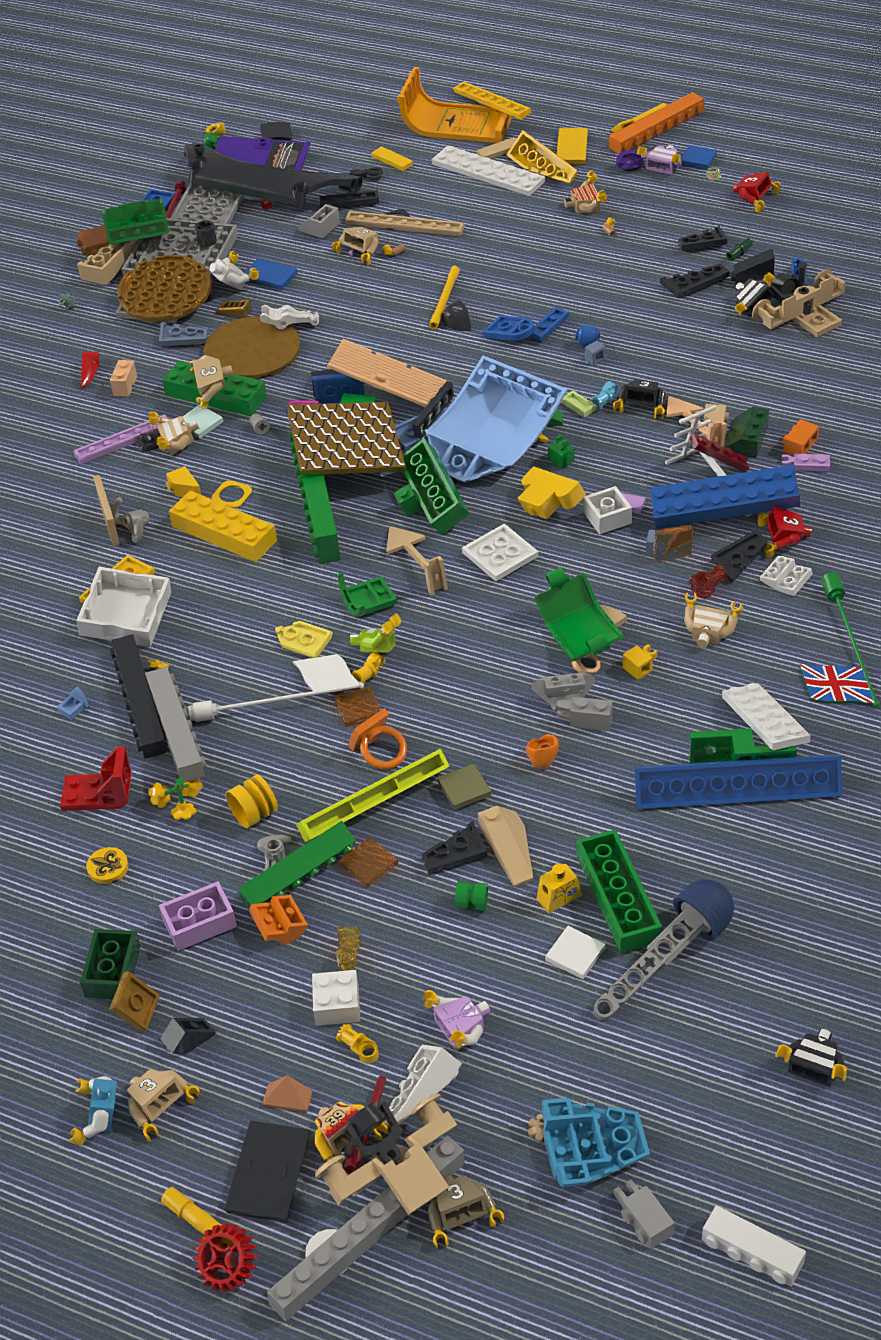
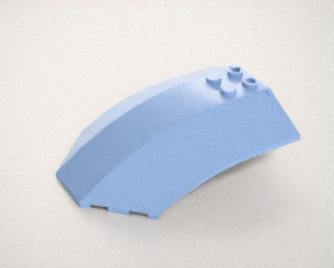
(493, 420)

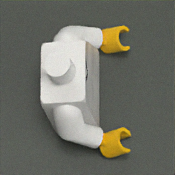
(230, 274)

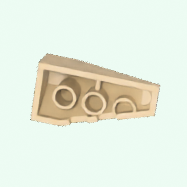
(508, 841)

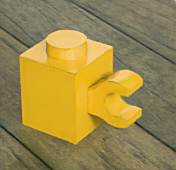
(639, 661)

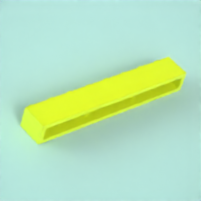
(372, 795)

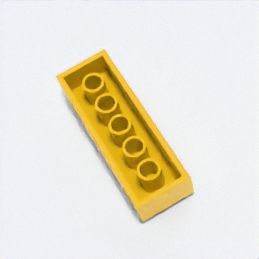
(223, 526)

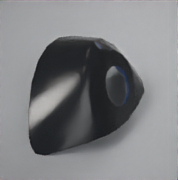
(457, 319)

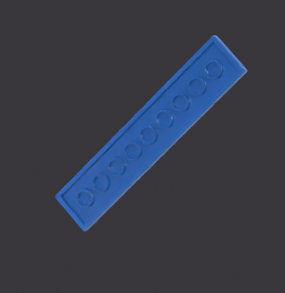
(738, 781)

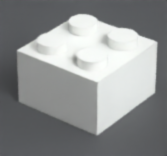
(607, 510)
(336, 997)

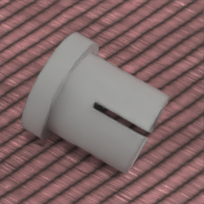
(259, 424)

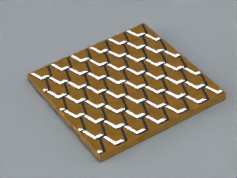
(345, 438)

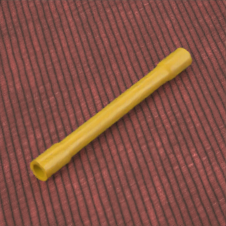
(436, 317)

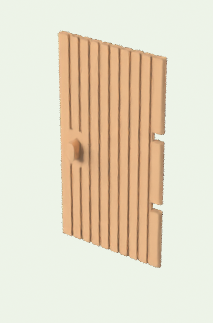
(385, 373)

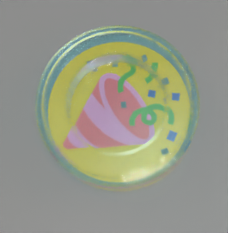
(713, 173)

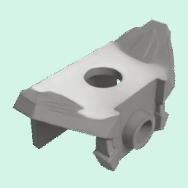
(549, 687)

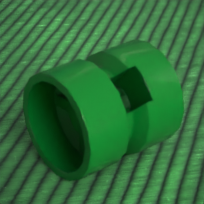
(471, 896)

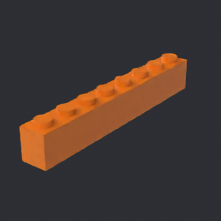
(656, 123)

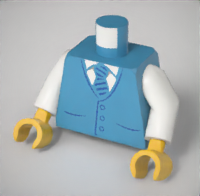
(101, 1107)

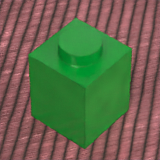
(407, 500)

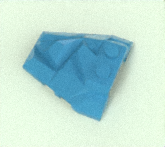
(590, 1141)

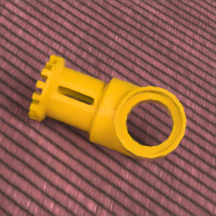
(370, 668)
(358, 1043)

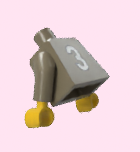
(460, 1204)

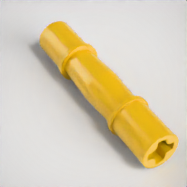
(190, 1212)

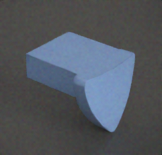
(73, 704)

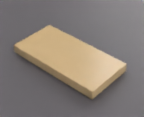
(106, 510)

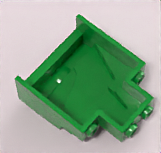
(135, 221)

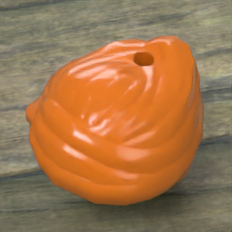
(542, 751)

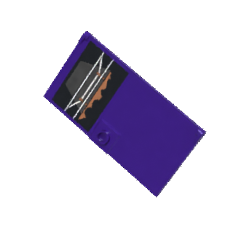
(265, 151)

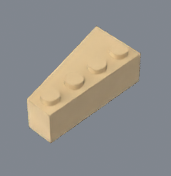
(107, 263)

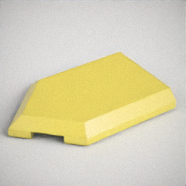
(304, 638)

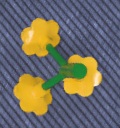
(160, 796)

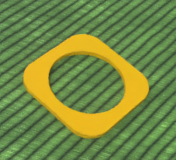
(247, 491)

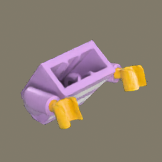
(661, 159)

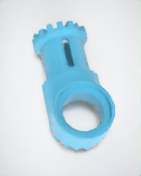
(605, 395)

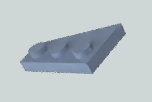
(177, 335)

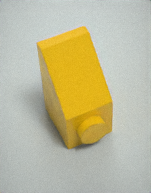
(181, 482)

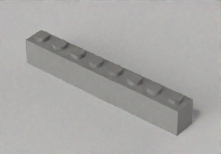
(174, 724)

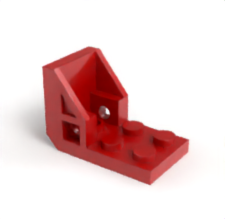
(101, 790)

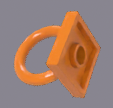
(369, 732)

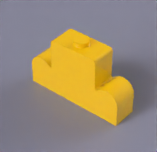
(548, 491)

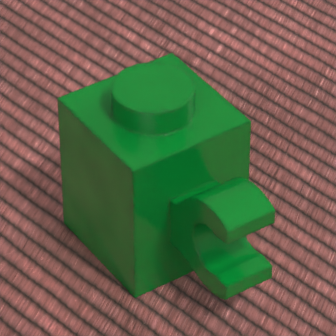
(561, 452)

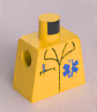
(558, 887)

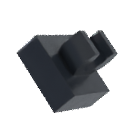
(147, 442)

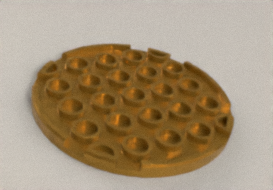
(164, 288)
(253, 347)

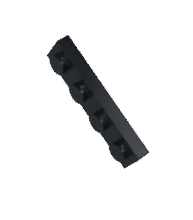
(350, 199)
(433, 409)

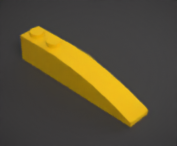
(539, 159)

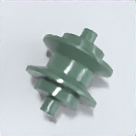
(67, 301)

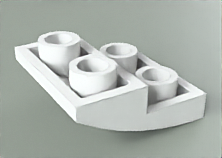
(785, 575)

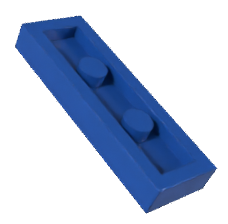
(549, 323)

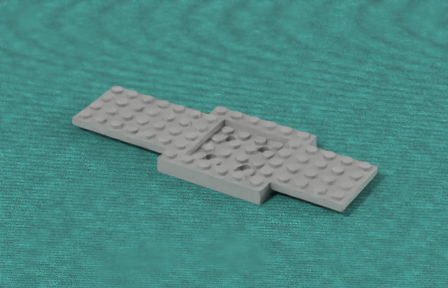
(196, 205)

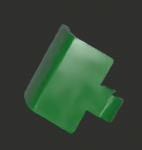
(575, 616)

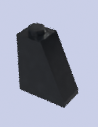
(754, 267)

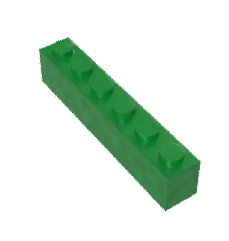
(298, 865)

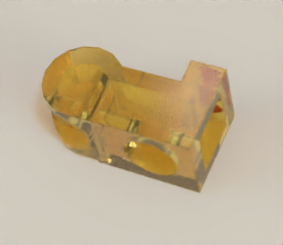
(348, 952)

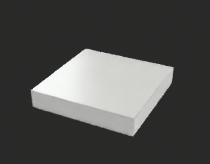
(575, 952)

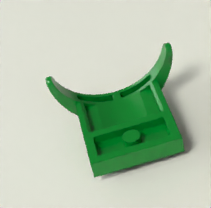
(366, 596)

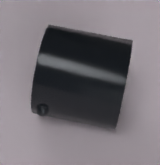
(205, 233)

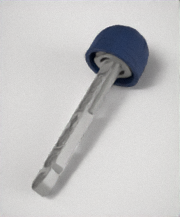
(704, 909)

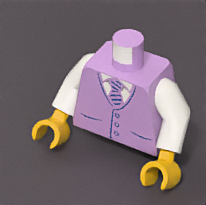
(458, 1018)

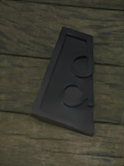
(707, 239)
(740, 554)
(459, 849)

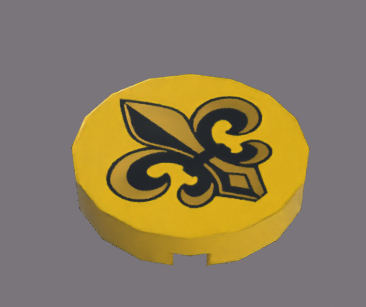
(107, 865)

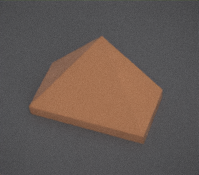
(288, 1095)

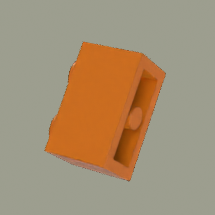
(800, 438)

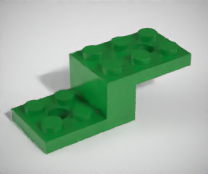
(731, 746)

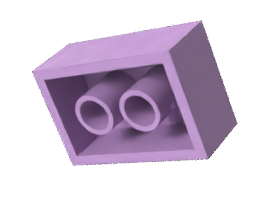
(198, 916)

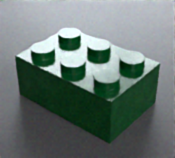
(107, 960)

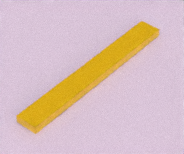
(492, 100)

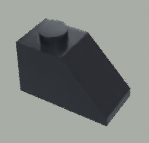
(186, 1034)

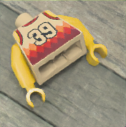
(331, 1124)

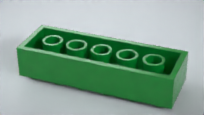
(239, 395)
(433, 487)
(618, 891)

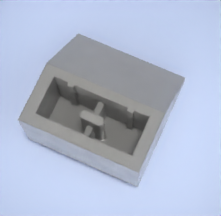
(321, 222)

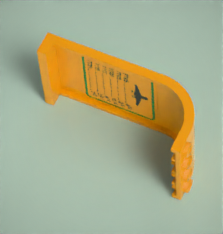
(447, 119)

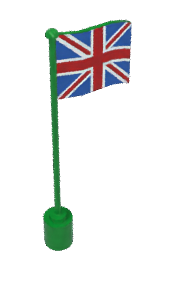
(839, 683)

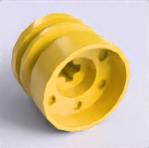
(251, 801)

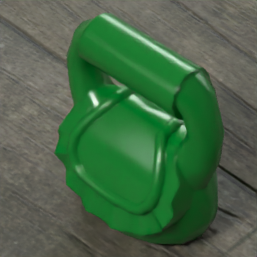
(211, 139)

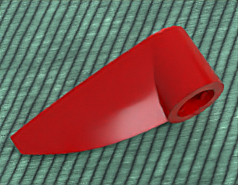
(89, 366)

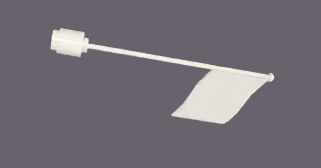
(320, 674)

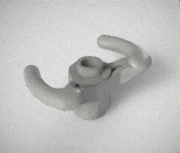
(131, 520)
(273, 848)

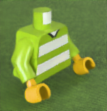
(378, 638)

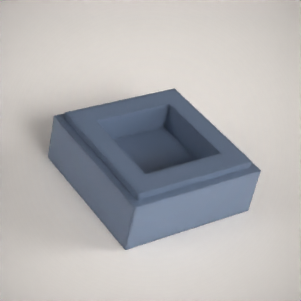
(650, 542)

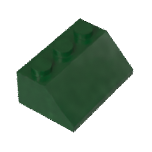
(748, 431)

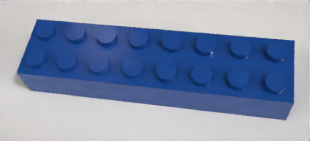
(725, 496)

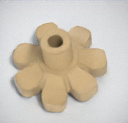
(536, 1128)

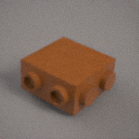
(92, 240)

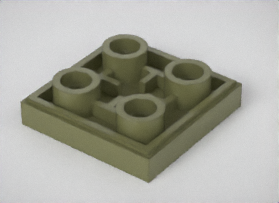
(464, 786)

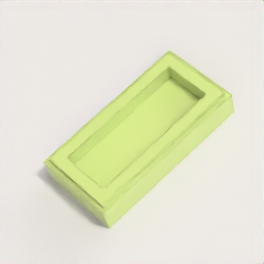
(578, 404)

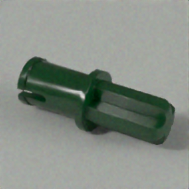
(739, 249)

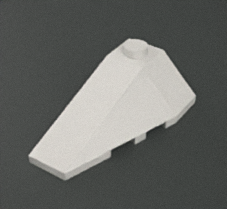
(429, 1073)

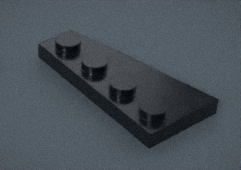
(694, 280)

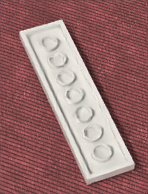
(488, 170)

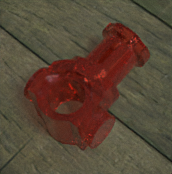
(704, 583)

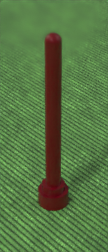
(180, 188)
(356, 1161)

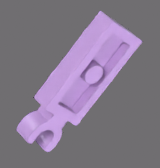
(808, 462)

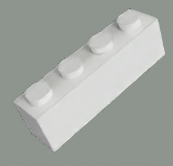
(753, 1246)

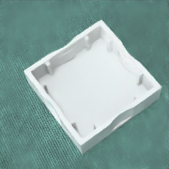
(124, 606)

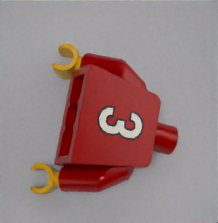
(754, 187)
(784, 527)

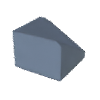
(594, 353)

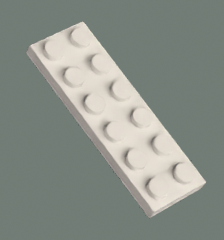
(766, 716)

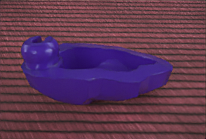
(628, 160)

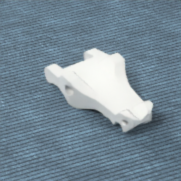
(286, 315)

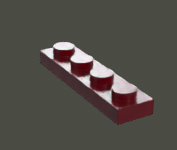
(718, 452)

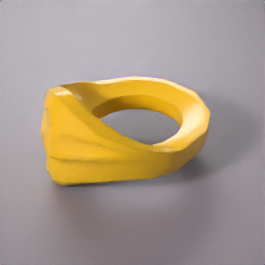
(220, 128)

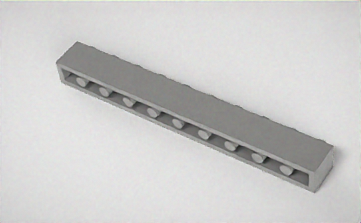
(352, 1240)

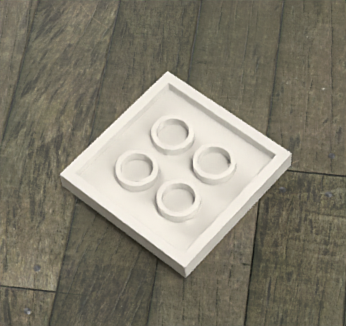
(500, 552)

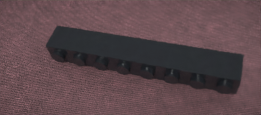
(139, 697)

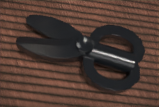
(372, 173)

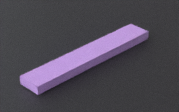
(114, 442)

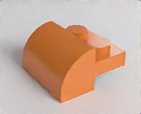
(279, 919)

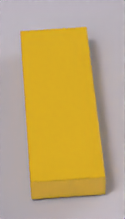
(392, 158)

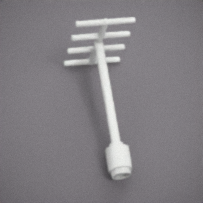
(686, 444)

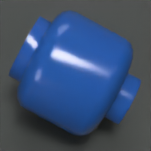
(587, 335)

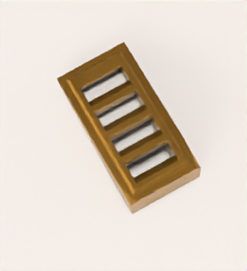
(235, 308)

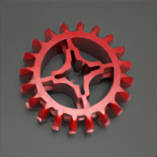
(212, 1257)

